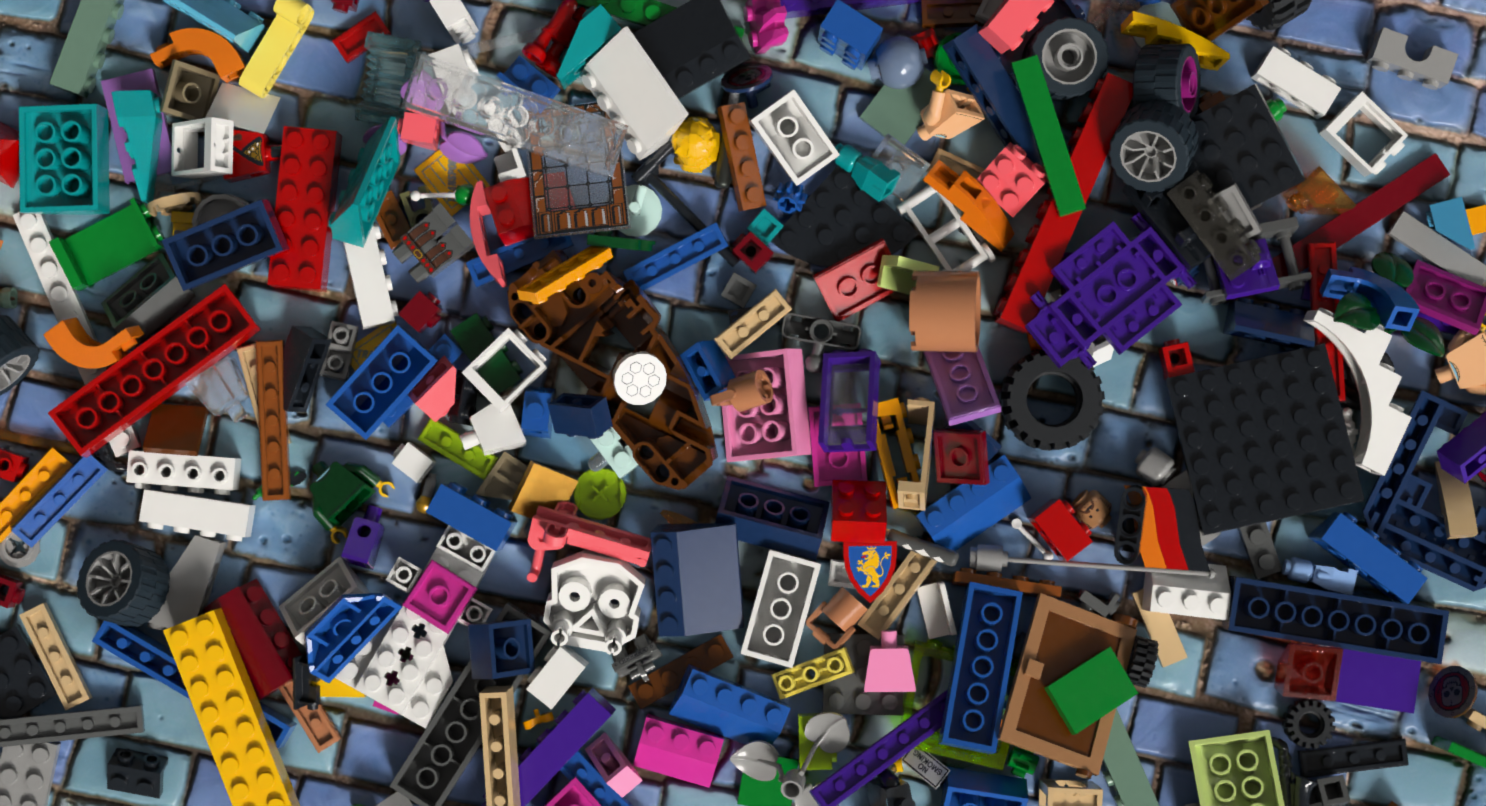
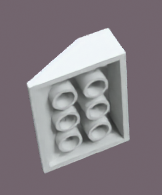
(634, 94)

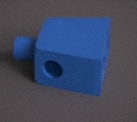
(536, 413)

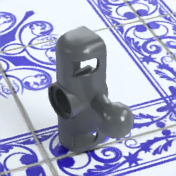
(835, 336)

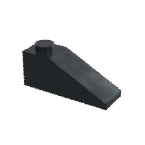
(302, 365)

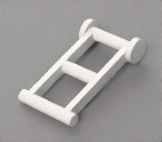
(983, 251)

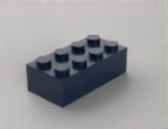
(225, 244)

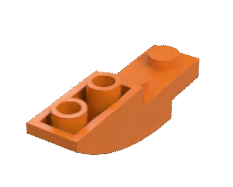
(979, 207)

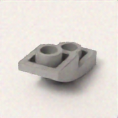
(340, 352)

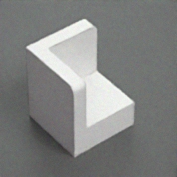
(510, 165)

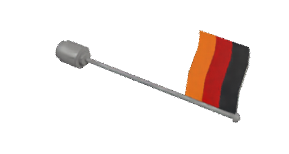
(1168, 540)

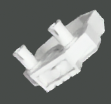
(597, 581)

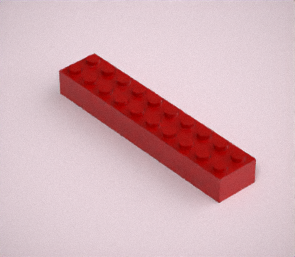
(1052, 233)

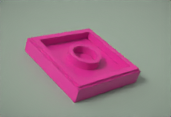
(440, 596)

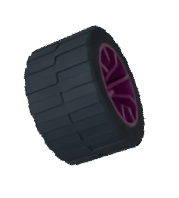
(1168, 75)

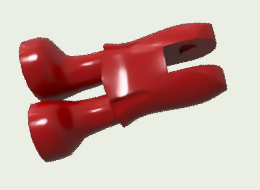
(559, 31)

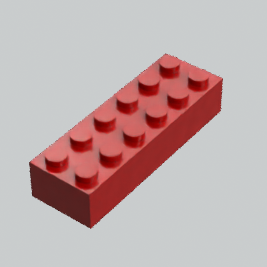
(304, 207)

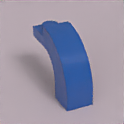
(1392, 302)

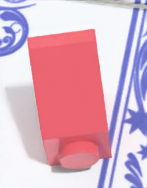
(419, 131)
(436, 390)

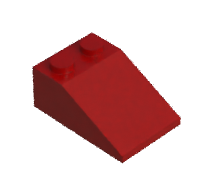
(511, 209)

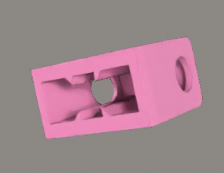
(889, 666)

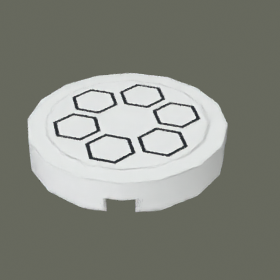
(639, 378)

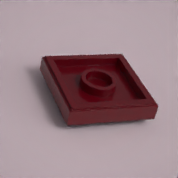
(961, 456)

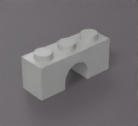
(1389, 54)

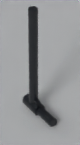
(648, 173)

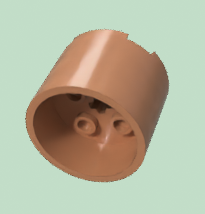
(945, 311)

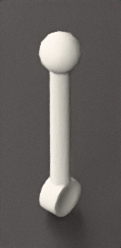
(1017, 524)

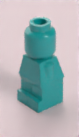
(867, 172)

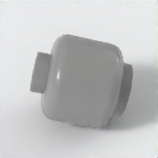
(1154, 466)

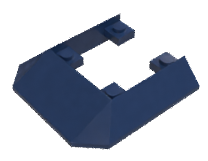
(1398, 497)

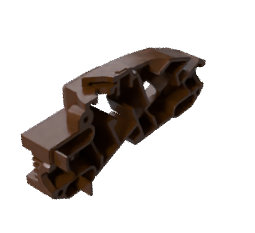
(573, 333)

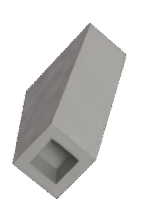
(190, 582)

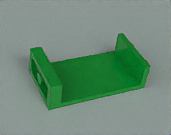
(108, 245)

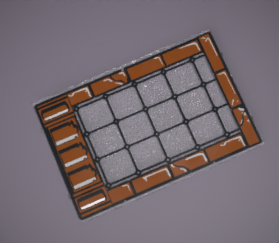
(576, 200)

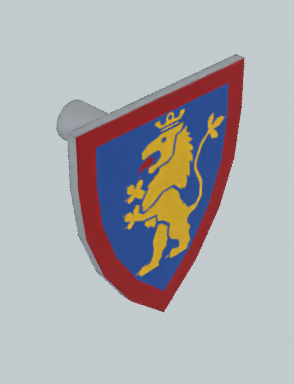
(870, 566)

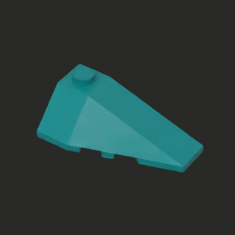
(141, 118)

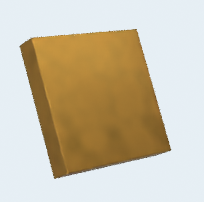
(541, 487)

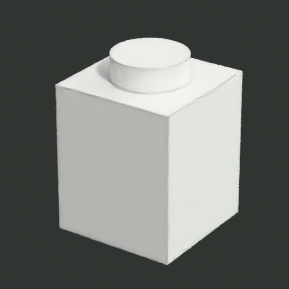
(413, 461)

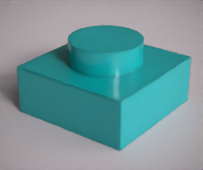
(765, 227)

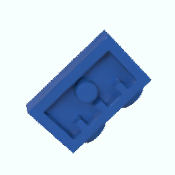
(527, 77)

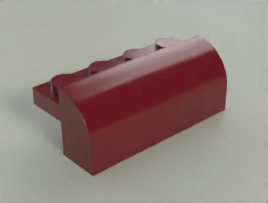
(259, 636)

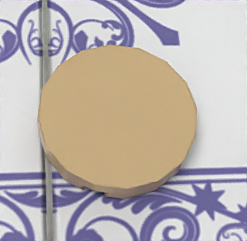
(178, 202)

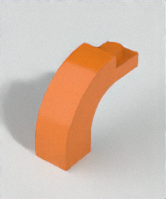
(203, 42)
(78, 348)

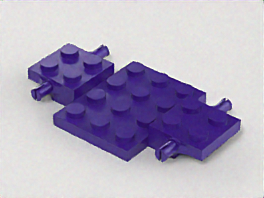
(1111, 291)

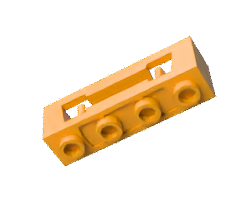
(904, 438)

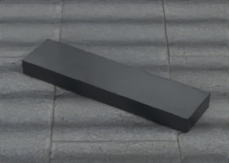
(1353, 757)

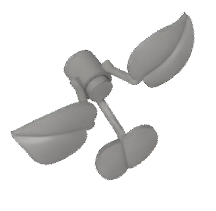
(759, 757)

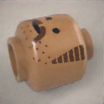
(1092, 509)

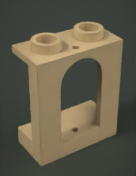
(1075, 794)

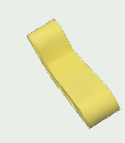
(276, 46)

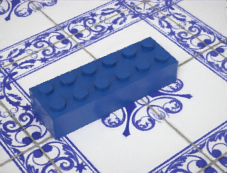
(980, 668)

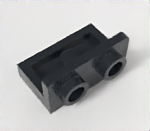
(136, 772)

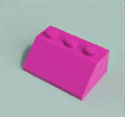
(678, 750)

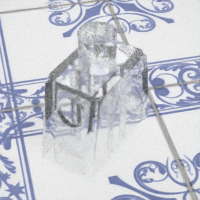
(222, 389)

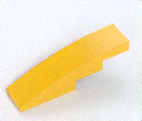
(1164, 32)

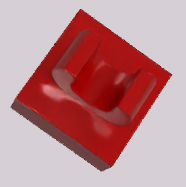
(927, 40)

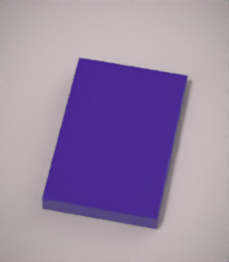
(1378, 681)

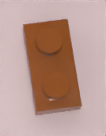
(392, 220)

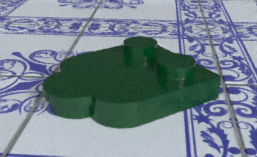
(606, 240)

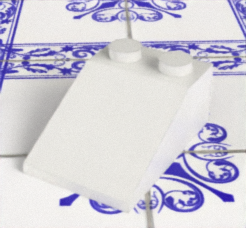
(794, 137)

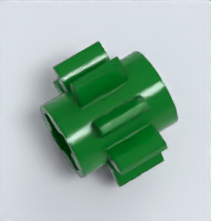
(1022, 762)

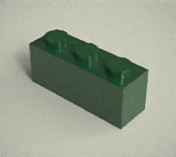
(474, 337)

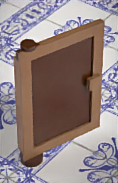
(1056, 643)

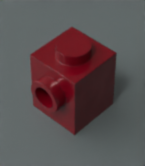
(422, 311)

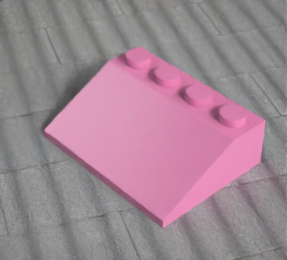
(775, 427)

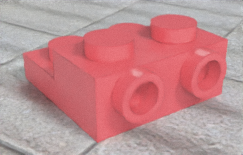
(1012, 178)

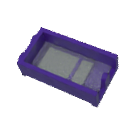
(849, 401)

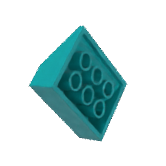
(64, 159)
(367, 186)

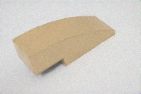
(1455, 505)

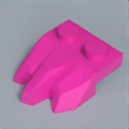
(766, 24)

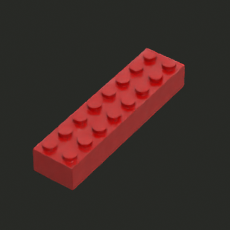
(154, 371)

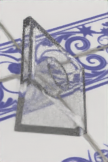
(905, 161)

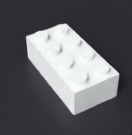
(780, 608)

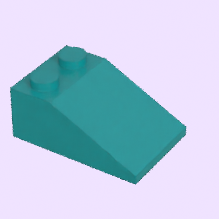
(590, 37)

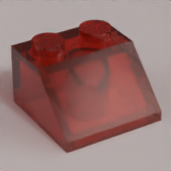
(1309, 671)

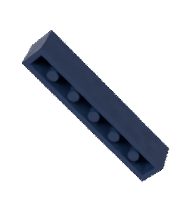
(992, 89)

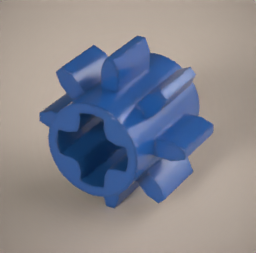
(790, 197)

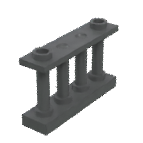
(1278, 229)

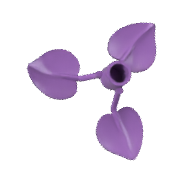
(458, 145)

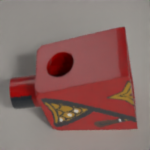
(252, 155)

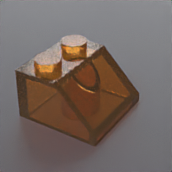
(1318, 195)

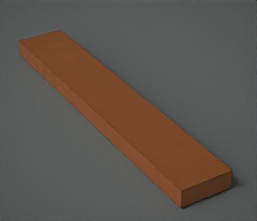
(273, 421)

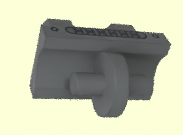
(639, 662)

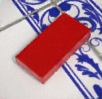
(352, 41)

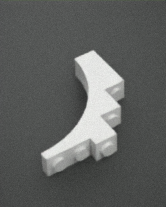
(1376, 383)

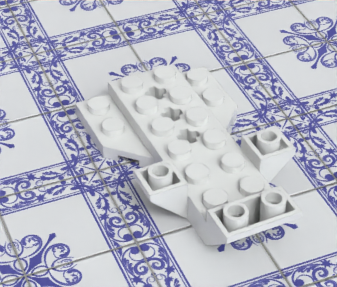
(428, 675)

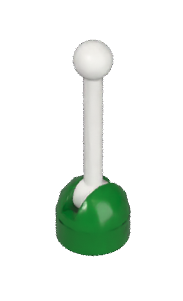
(461, 194)

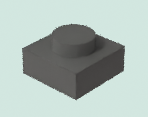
(738, 290)

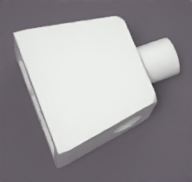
(494, 431)

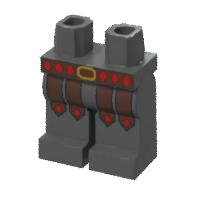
(434, 242)

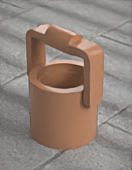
(745, 392)
(843, 611)

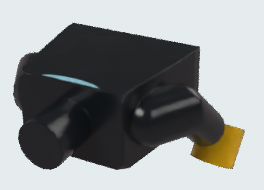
(889, 789)

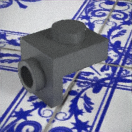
(1092, 604)

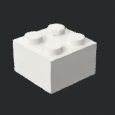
(557, 675)

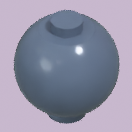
(898, 62)

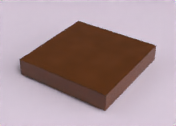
(175, 429)

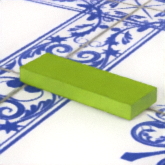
(448, 443)

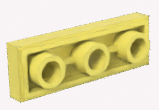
(826, 668)

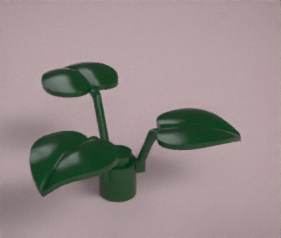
(1358, 312)

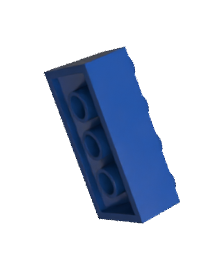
(382, 382)
(974, 508)
(1374, 561)
(728, 707)

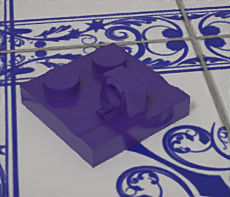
(1255, 280)

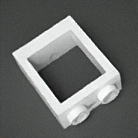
(1380, 119)
(217, 148)
(519, 340)

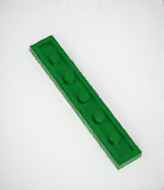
(1048, 136)

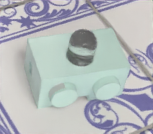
(612, 453)

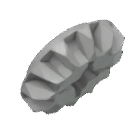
(20, 558)

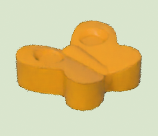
(538, 719)

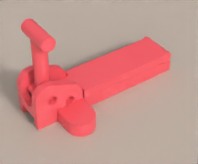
(554, 527)

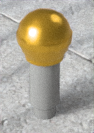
(426, 498)

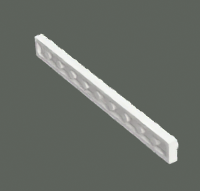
(64, 302)

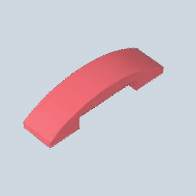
(478, 208)

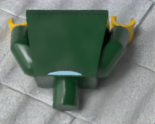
(341, 492)

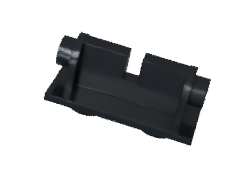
(465, 405)
(303, 690)

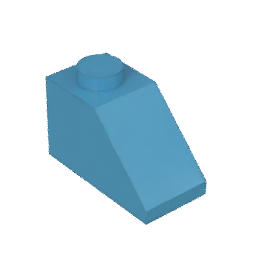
(1451, 221)

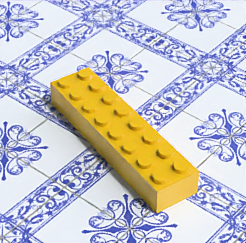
(229, 712)

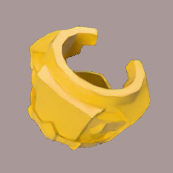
(695, 144)

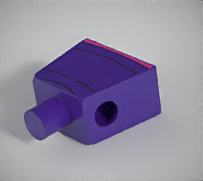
(364, 550)

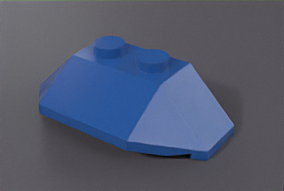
(345, 631)

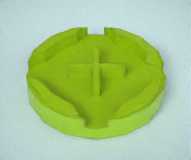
(600, 494)

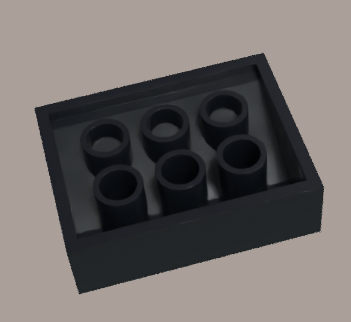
(693, 45)

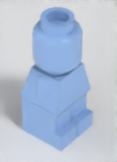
(1322, 576)

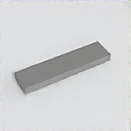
(1436, 249)

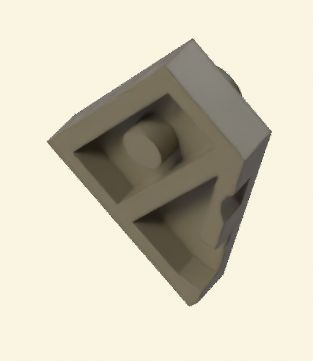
(503, 478)

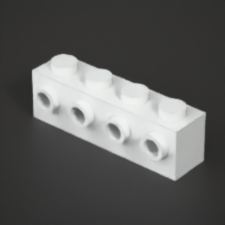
(370, 282)
(183, 470)
(197, 513)

